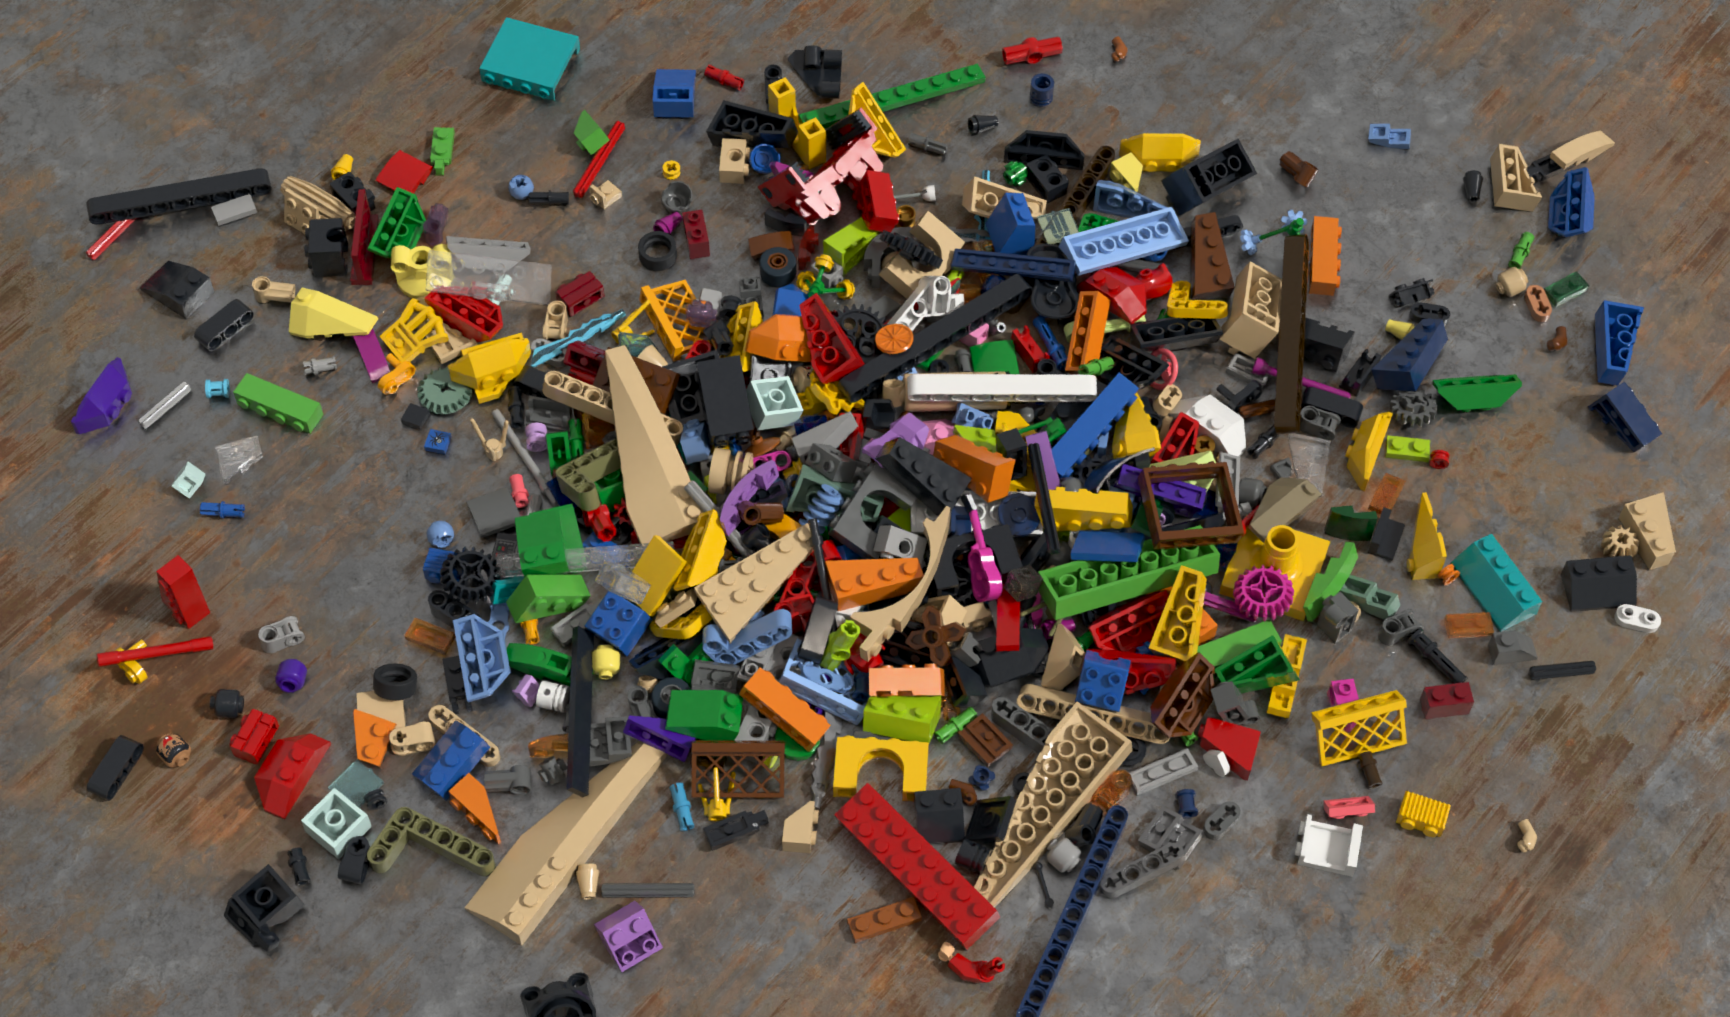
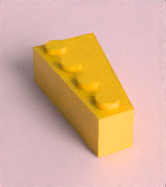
(1089, 510)
(1181, 619)

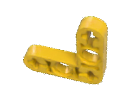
(1181, 306)
(683, 627)

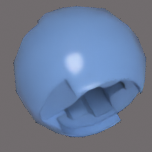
(520, 187)
(440, 534)

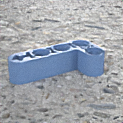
(750, 640)

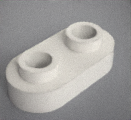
(1638, 618)

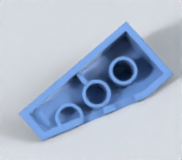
(1122, 201)

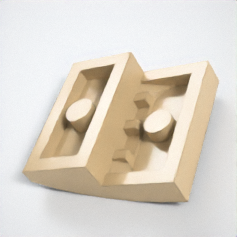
(386, 709)

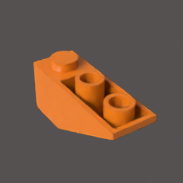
(472, 799)

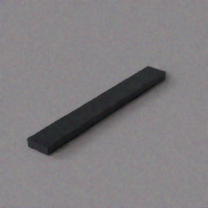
(580, 712)

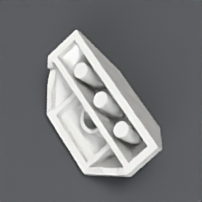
(1216, 422)

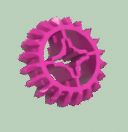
(1276, 588)

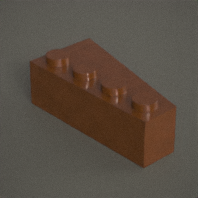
(1209, 262)

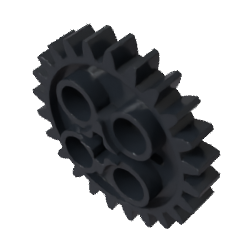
(911, 249)
(866, 339)

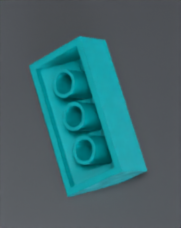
(1496, 583)

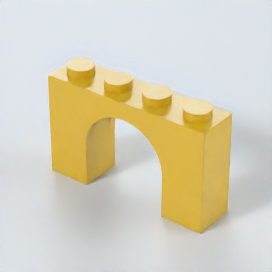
(811, 136)
(855, 752)

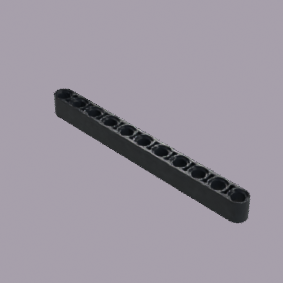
(936, 338)

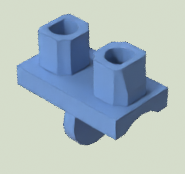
(971, 417)

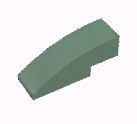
(1370, 597)

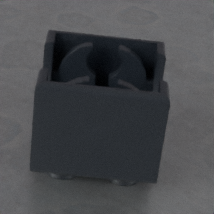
(326, 247)

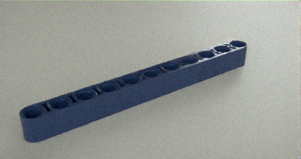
(1077, 908)

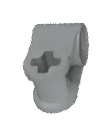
(282, 635)

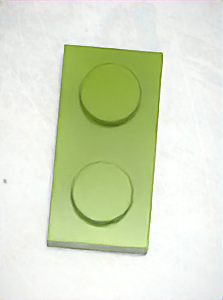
(1407, 448)

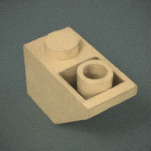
(798, 829)

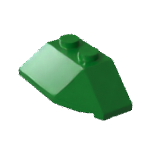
(399, 225)
(1478, 391)

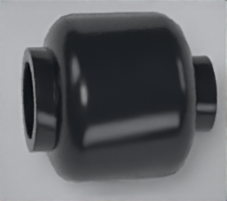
(227, 703)

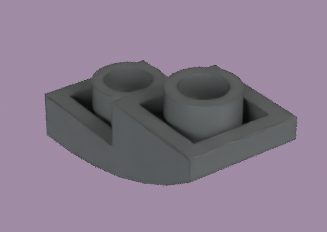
(751, 291)
(886, 307)

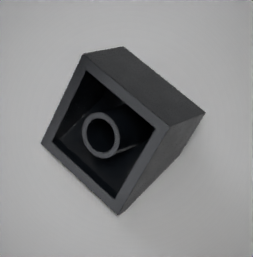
(940, 815)
(267, 899)

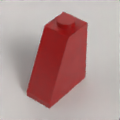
(1234, 740)

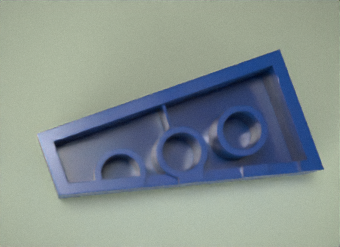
(1615, 336)

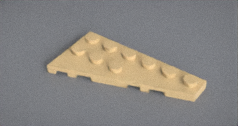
(748, 585)

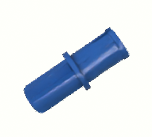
(222, 509)

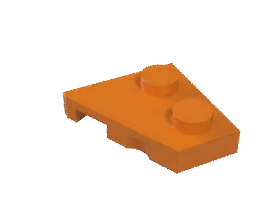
(371, 737)

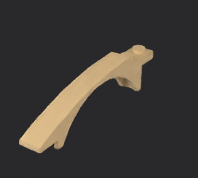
(881, 623)

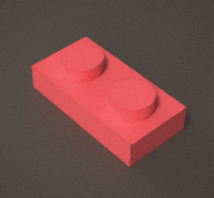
(1349, 806)

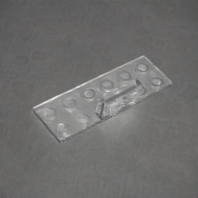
(488, 277)

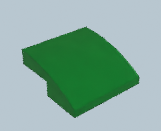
(994, 357)

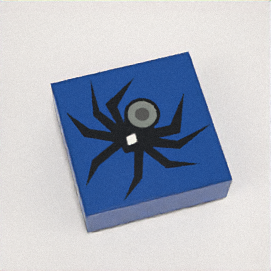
(437, 441)

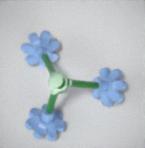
(1293, 226)

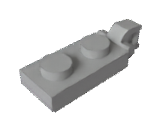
(564, 628)

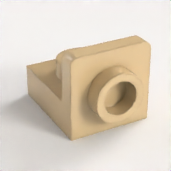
(604, 194)

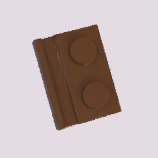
(985, 740)

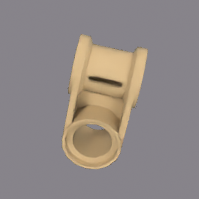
(555, 325)
(414, 737)

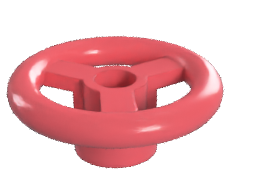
(1171, 372)

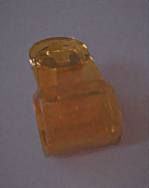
(1110, 793)

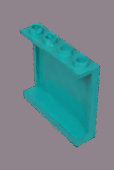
(528, 58)

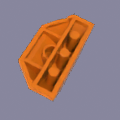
(780, 339)

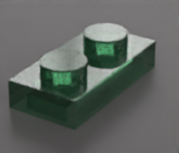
(1566, 289)

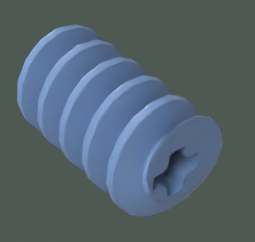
(825, 507)

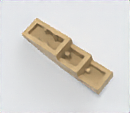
(1581, 149)

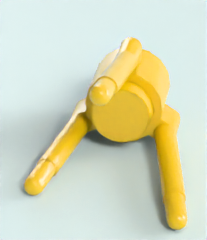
(624, 326)
(717, 809)

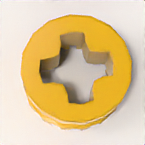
(672, 174)

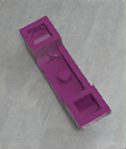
(372, 356)

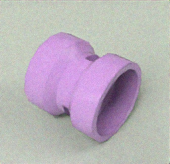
(536, 437)

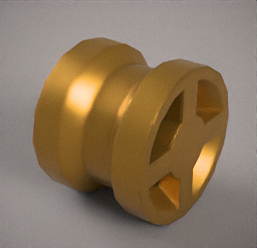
(1204, 441)

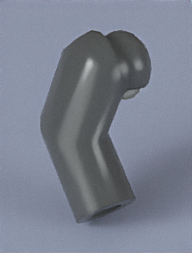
(995, 327)

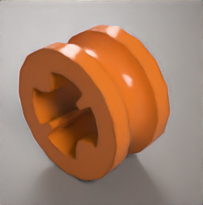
(1448, 574)

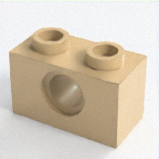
(733, 161)

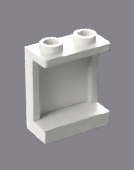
(1328, 846)

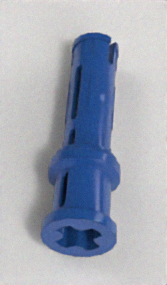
(1055, 350)

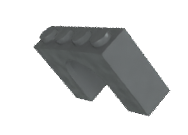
(849, 526)

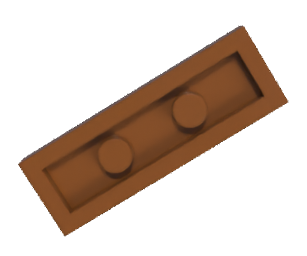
(884, 920)

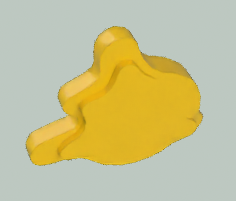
(831, 395)

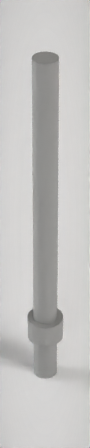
(525, 457)

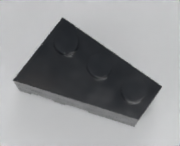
(1326, 344)

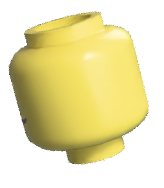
(605, 661)

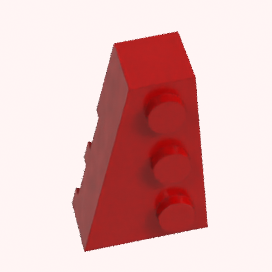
(877, 201)
(1179, 440)

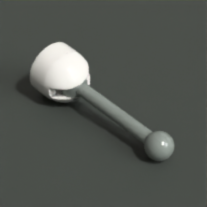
(927, 194)

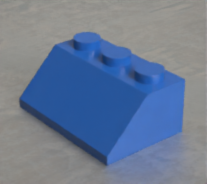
(451, 759)

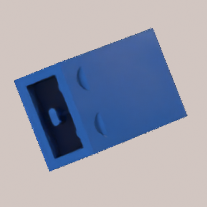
(674, 93)

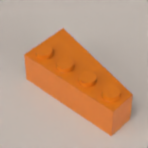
(871, 580)

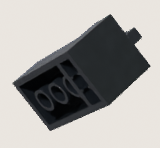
(1208, 177)

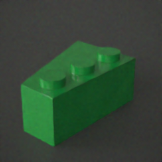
(1258, 667)

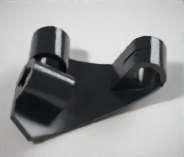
(819, 69)
(1111, 468)

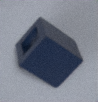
(960, 521)

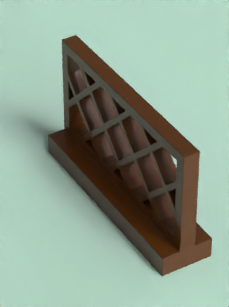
(738, 748)

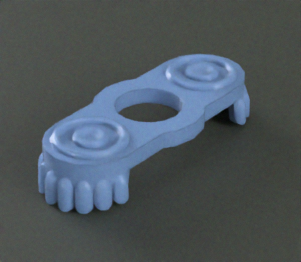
(500, 613)
(839, 683)

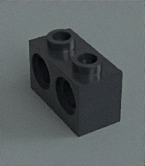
(1047, 178)
(346, 190)

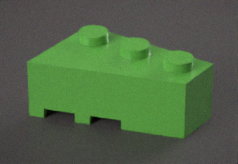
(547, 596)

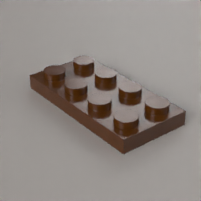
(659, 381)

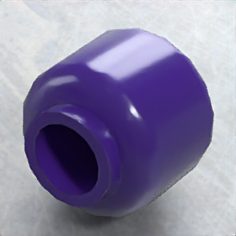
(291, 675)

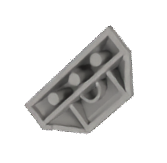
(488, 248)

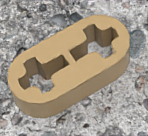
(1170, 402)

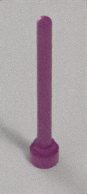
(1262, 367)

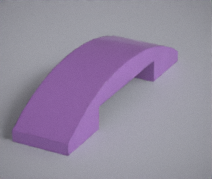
(1047, 457)
(760, 477)

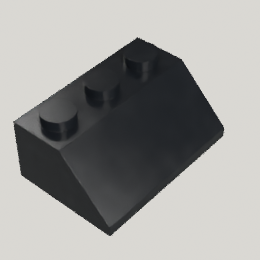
(1600, 583)

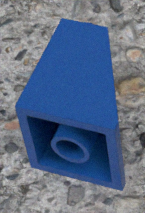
(1012, 225)

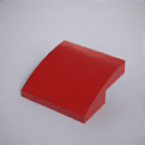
(404, 172)

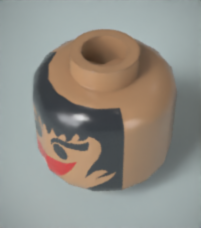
(173, 750)

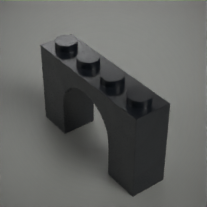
(997, 538)

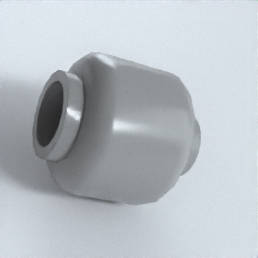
(1063, 855)

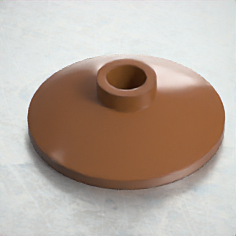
(761, 446)

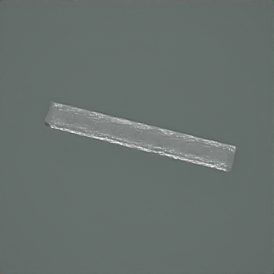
(580, 558)

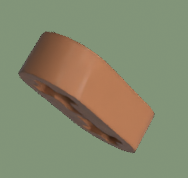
(1534, 304)

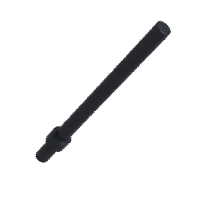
(816, 542)

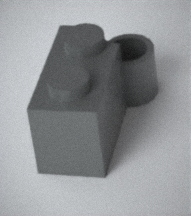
(1337, 617)
(1232, 706)

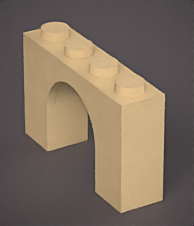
(936, 238)

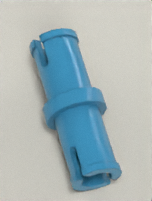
(681, 806)

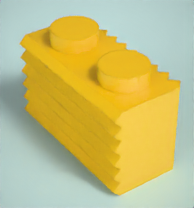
(1423, 814)

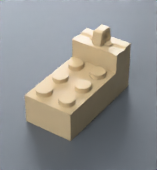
(1254, 311)

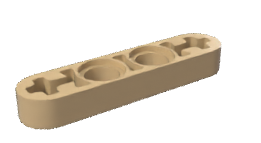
(450, 717)

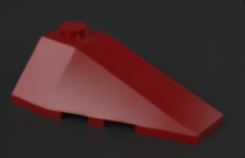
(829, 346)

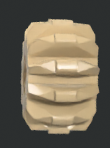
(1619, 542)

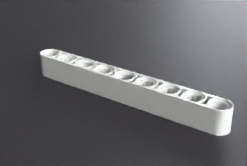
(1002, 388)

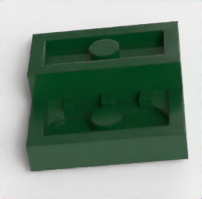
(1351, 526)

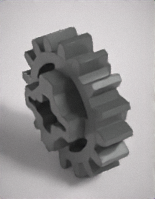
(1413, 407)

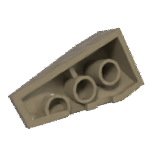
(1283, 504)

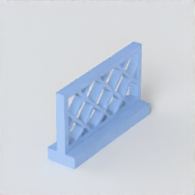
(826, 699)

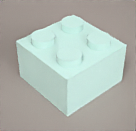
(773, 403)
(335, 822)

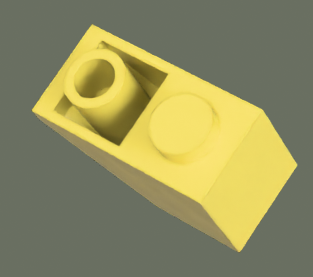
(1127, 171)

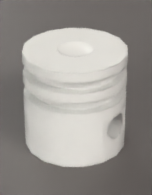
(552, 696)

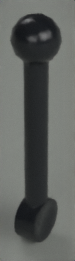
(1049, 901)

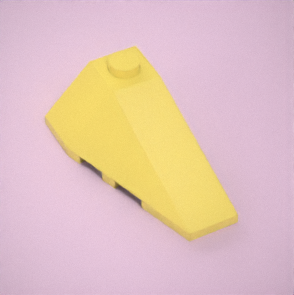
(321, 314)

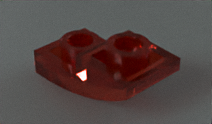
(807, 247)

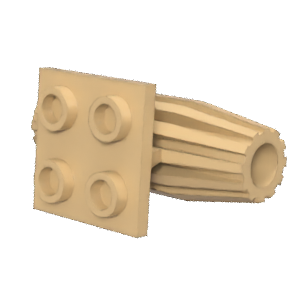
(308, 202)

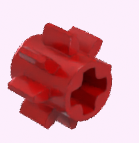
(622, 515)

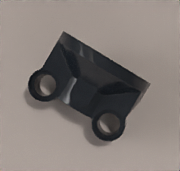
(560, 998)

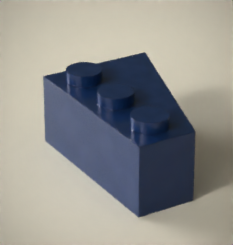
(1627, 416)

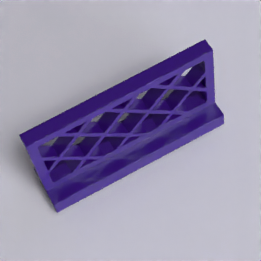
(1183, 496)

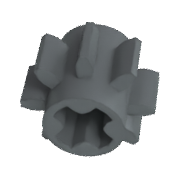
(552, 770)

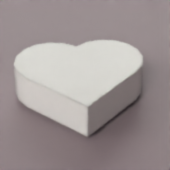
(1217, 760)

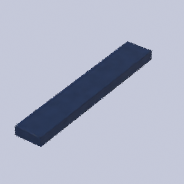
(1013, 264)

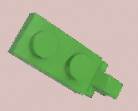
(442, 149)

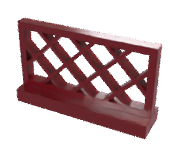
(364, 230)

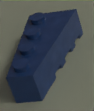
(1411, 358)

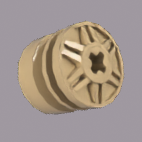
(728, 472)

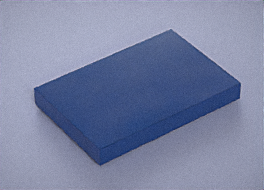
(1107, 546)

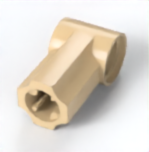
(265, 290)

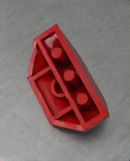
(1125, 292)
(469, 315)
(1130, 623)
(288, 771)

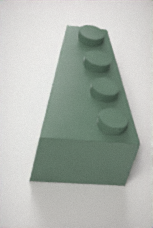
(809, 483)

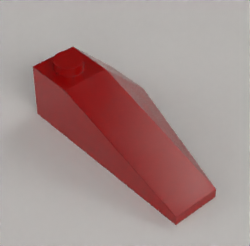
(1144, 669)

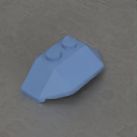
(481, 656)

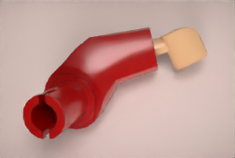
(970, 970)

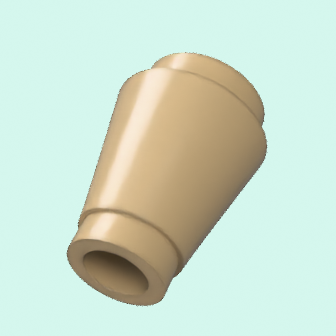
(587, 879)

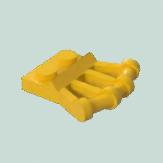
(408, 345)

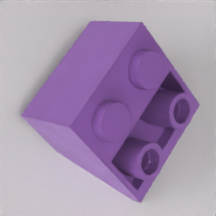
(628, 935)

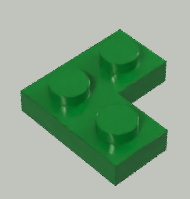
(679, 664)

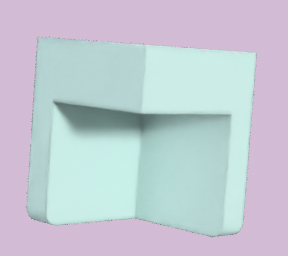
(188, 479)

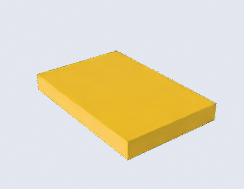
(660, 568)

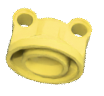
(411, 268)

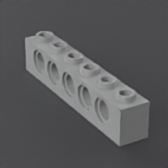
(753, 722)

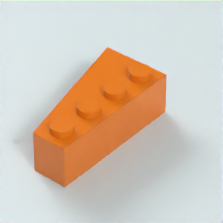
(988, 470)

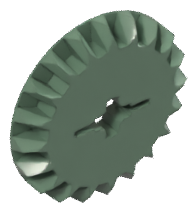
(442, 402)

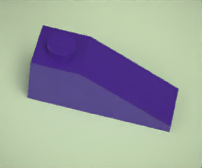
(653, 733)

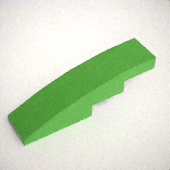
(1330, 582)

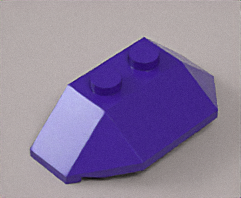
(103, 399)

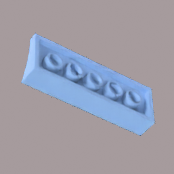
(1124, 241)

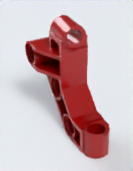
(803, 577)

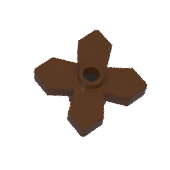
(925, 638)

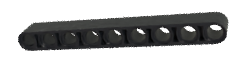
(177, 196)

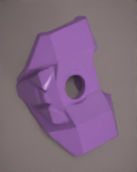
(906, 427)

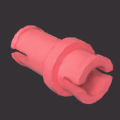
(519, 492)

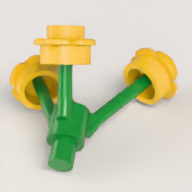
(808, 282)

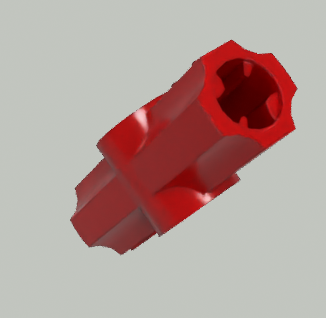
(1032, 50)
(600, 522)

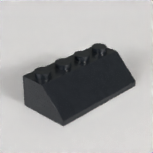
(1174, 333)

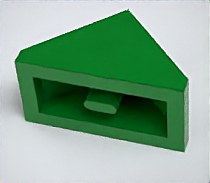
(558, 449)

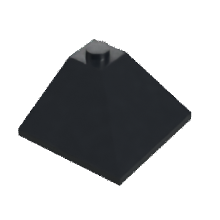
(686, 399)

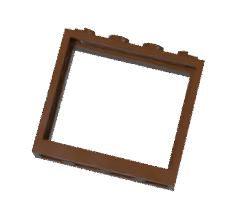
(1192, 537)

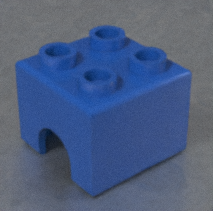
(618, 622)
(1102, 681)

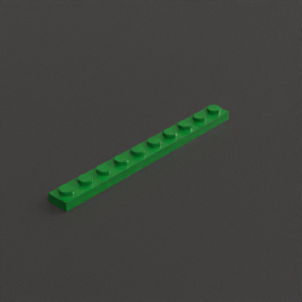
(904, 94)

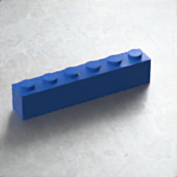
(1093, 423)

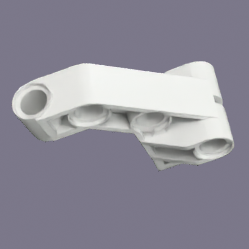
(933, 300)

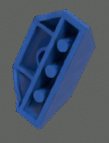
(1572, 204)
(788, 300)

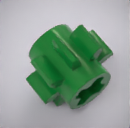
(1015, 173)

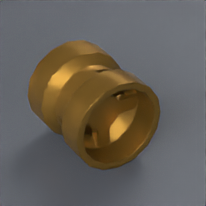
(906, 216)

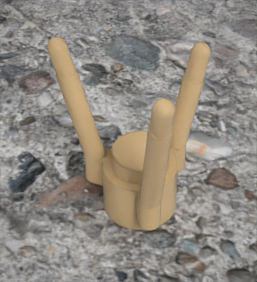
(493, 446)

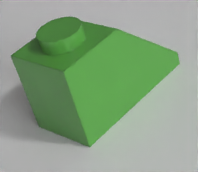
(589, 134)

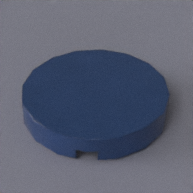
(1019, 513)

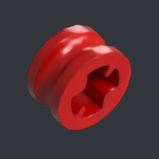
(1439, 459)

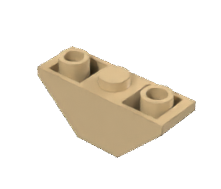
(1063, 661)

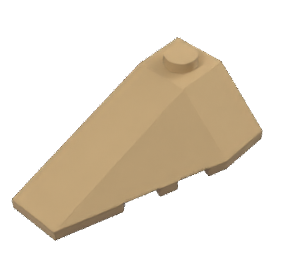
(983, 196)

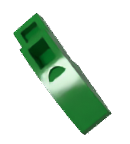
(540, 662)

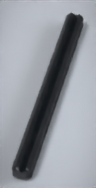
(1044, 499)

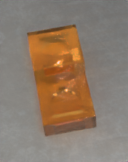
(545, 746)

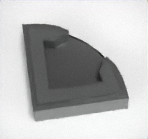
(1282, 468)

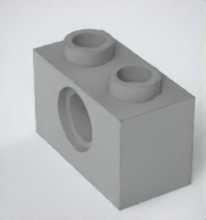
(889, 539)

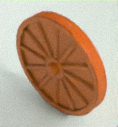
(894, 338)

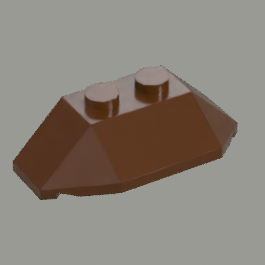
(1184, 698)

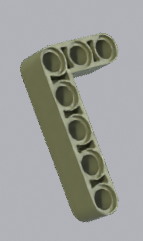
(578, 476)
(430, 840)

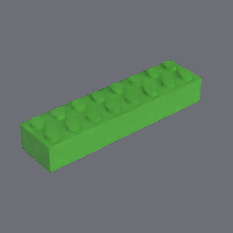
(1094, 584)

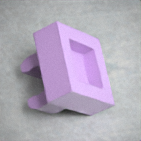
(527, 690)

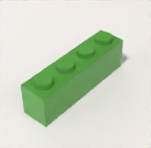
(278, 403)
(1232, 645)

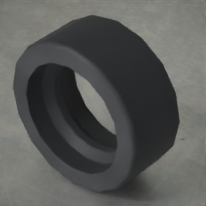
(657, 238)
(400, 690)

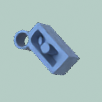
(695, 441)

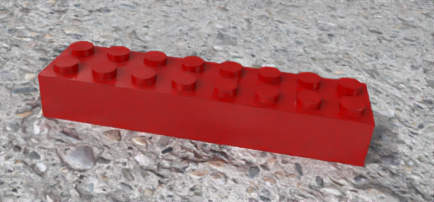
(917, 866)

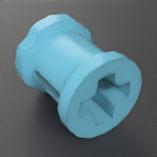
(217, 388)

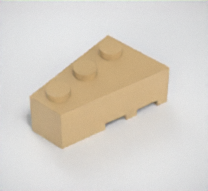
(1511, 181)
(1652, 524)

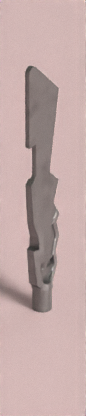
(826, 755)

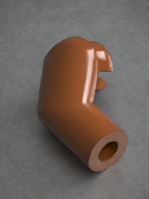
(1120, 51)

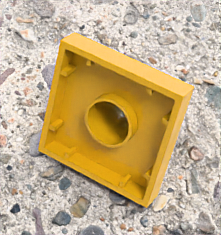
(1285, 549)

